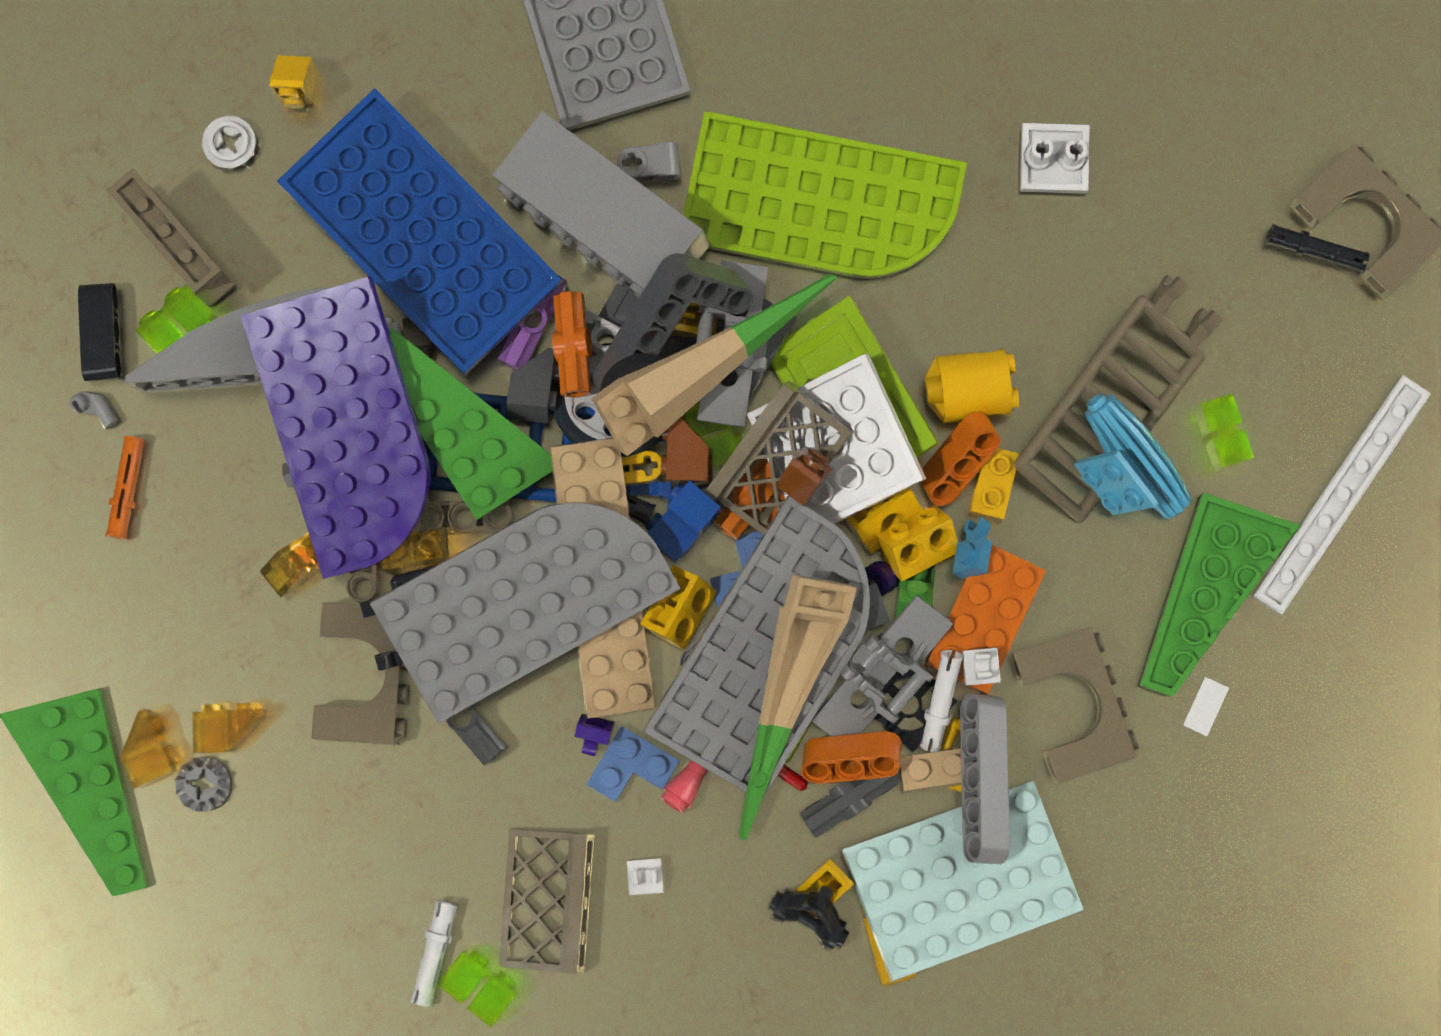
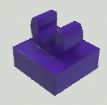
(594, 732)

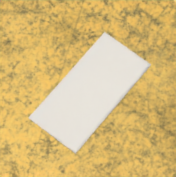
(1206, 706)

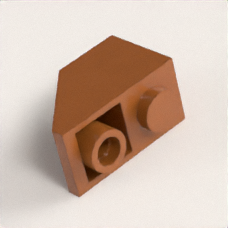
(687, 455)
(804, 475)

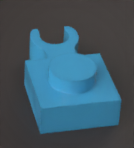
(973, 553)

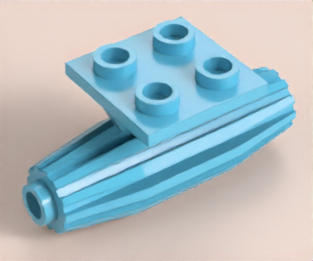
(1134, 468)

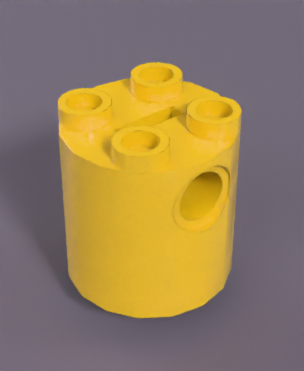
(971, 384)

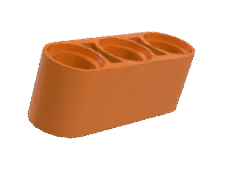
(960, 458)
(851, 757)

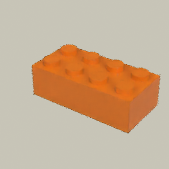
(989, 611)

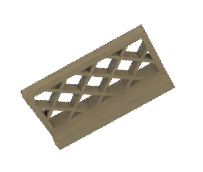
(759, 437)
(575, 907)

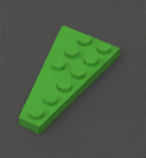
(472, 441)
(1215, 574)
(78, 765)

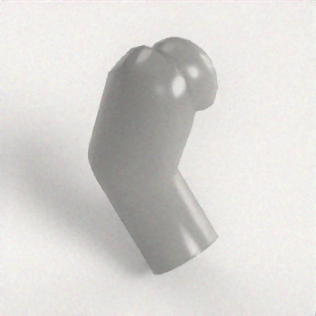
(94, 404)

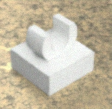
(981, 666)
(645, 876)

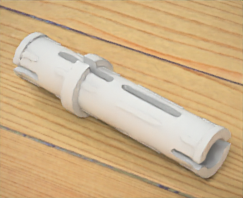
(938, 714)
(431, 963)

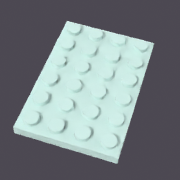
(938, 906)

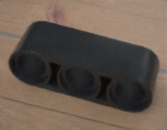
(99, 332)

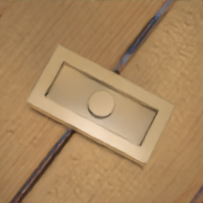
(931, 770)

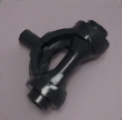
(792, 908)

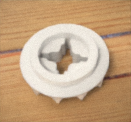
(213, 141)

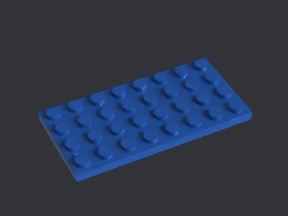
(420, 231)

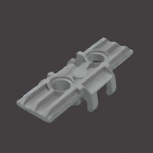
(729, 403)
(875, 665)

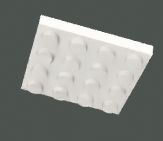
(874, 458)

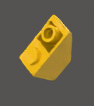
(293, 80)

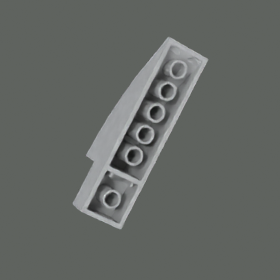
(210, 354)

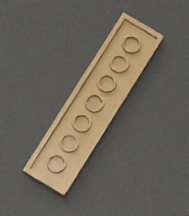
(615, 661)

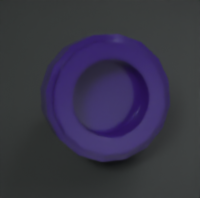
(883, 576)

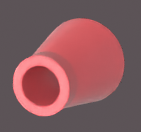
(684, 787)

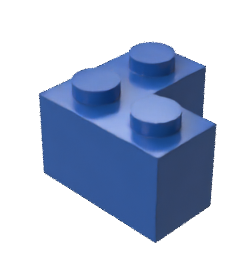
(684, 522)

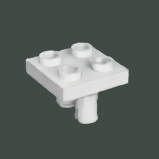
(1054, 158)

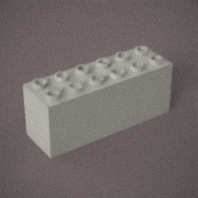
(594, 205)

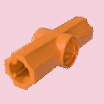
(572, 344)
(731, 523)

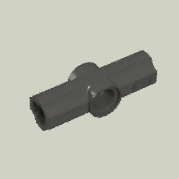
(478, 737)
(845, 802)

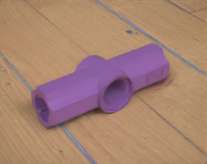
(524, 340)

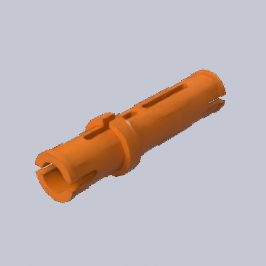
(132, 451)

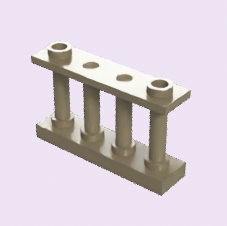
(170, 237)

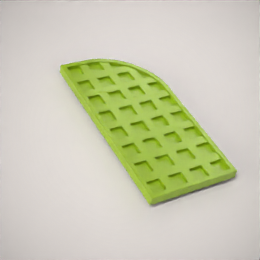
(819, 198)

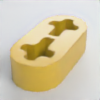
(640, 476)

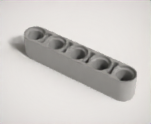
(984, 779)

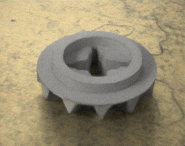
(212, 797)

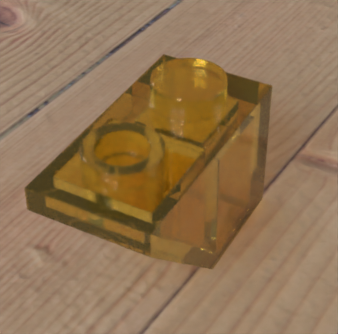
(419, 551)
(291, 566)
(224, 730)
(146, 753)

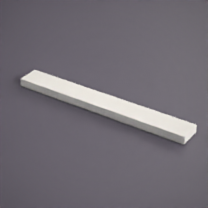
(1341, 495)

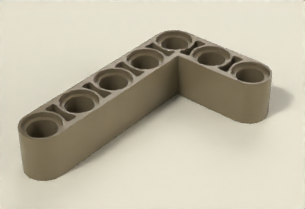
(447, 513)

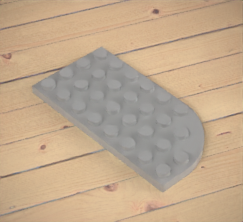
(520, 600)
(720, 689)

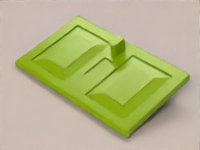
(837, 339)

